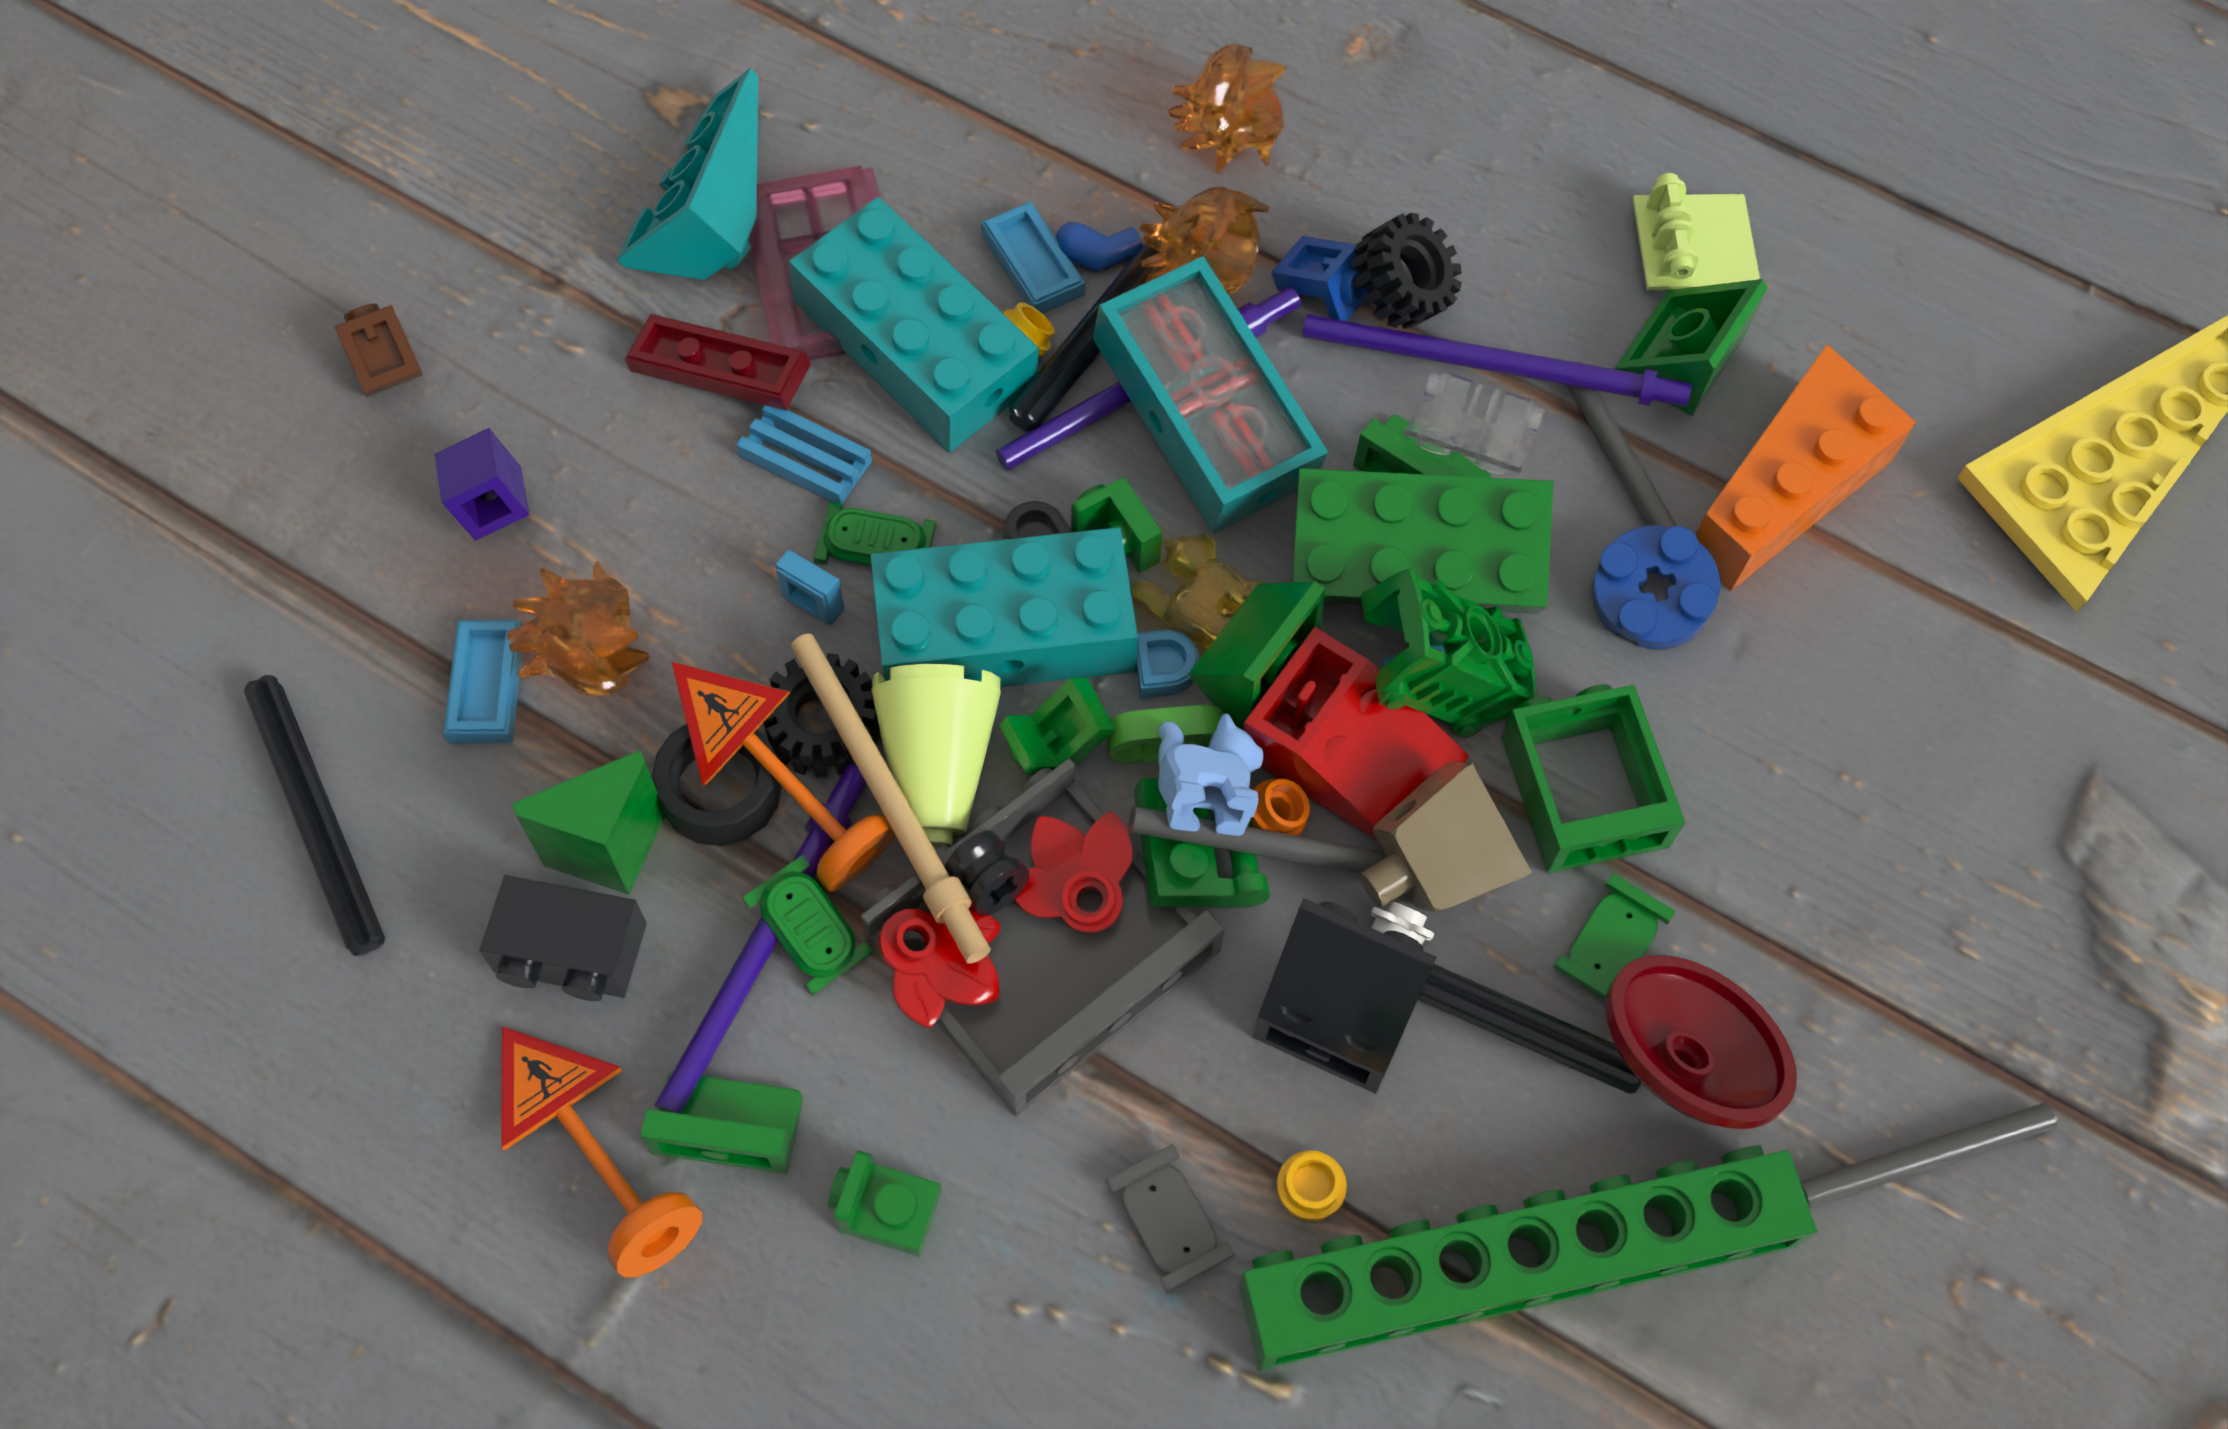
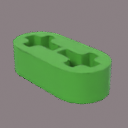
(1137, 731)

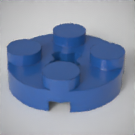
(1673, 556)

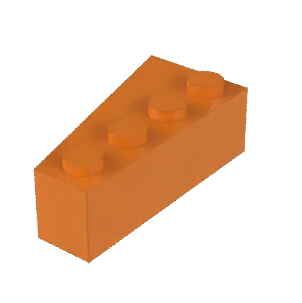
(1808, 461)

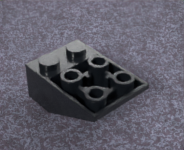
(1342, 993)

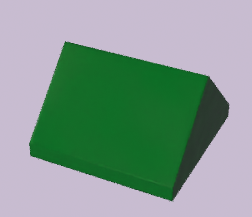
(1695, 335)
(1258, 645)
(596, 823)

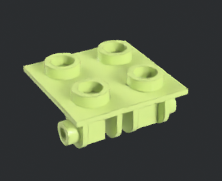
(1693, 237)

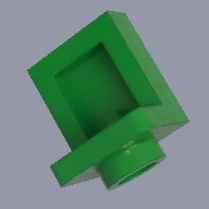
(1061, 729)

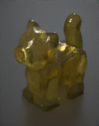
(1205, 598)

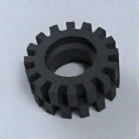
(1386, 281)
(817, 749)

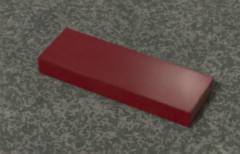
(718, 361)

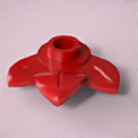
(1073, 863)
(939, 971)

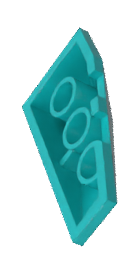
(708, 193)

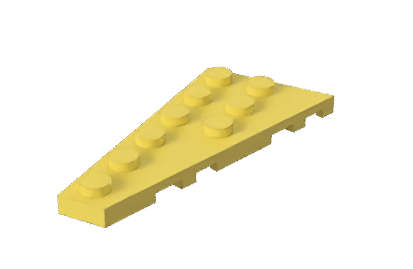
(2100, 468)

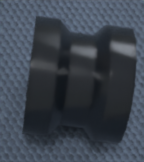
(987, 872)

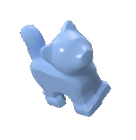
(1209, 777)

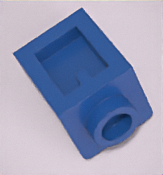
(1323, 271)

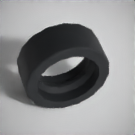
(710, 827)

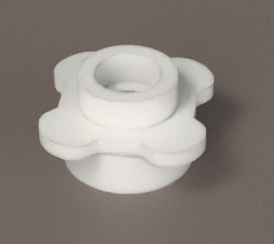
(1402, 920)

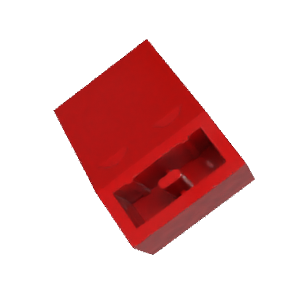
(1337, 741)

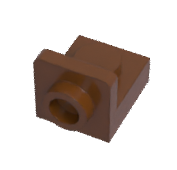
(377, 348)

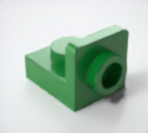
(1120, 507)
(883, 1204)

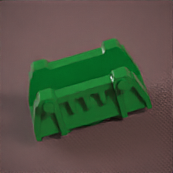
(1484, 661)

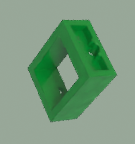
(1606, 836)

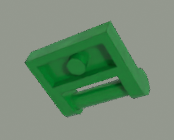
(1187, 872)

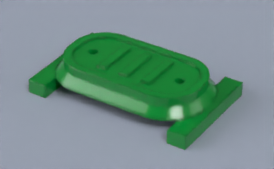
(857, 533)
(807, 924)
(1611, 938)

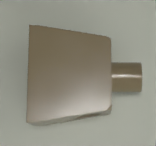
(1443, 844)

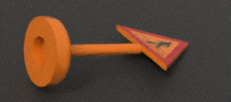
(723, 718)
(544, 1083)

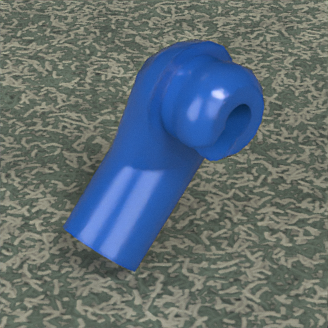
(1095, 249)

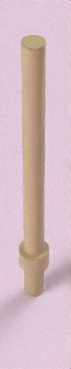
(943, 893)

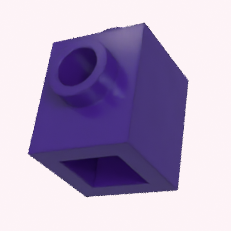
(481, 484)

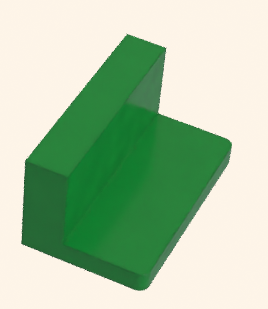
(1389, 451)
(729, 1125)

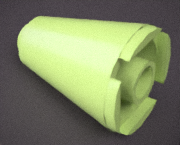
(936, 740)

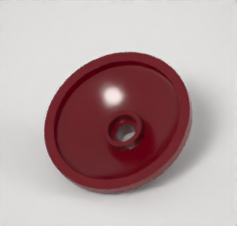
(1700, 1042)

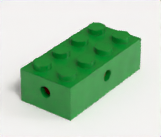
(1469, 532)

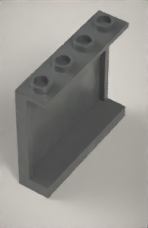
(1058, 986)

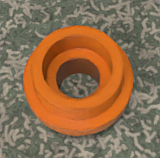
(1287, 800)

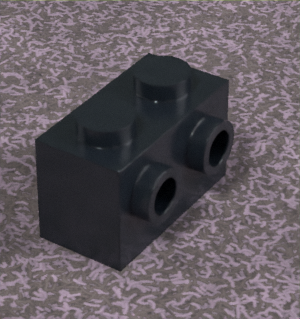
(563, 938)

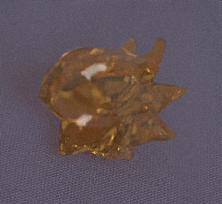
(1231, 105)
(1210, 225)
(579, 633)

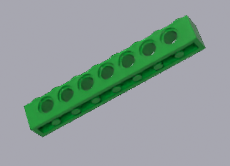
(1762, 1187)

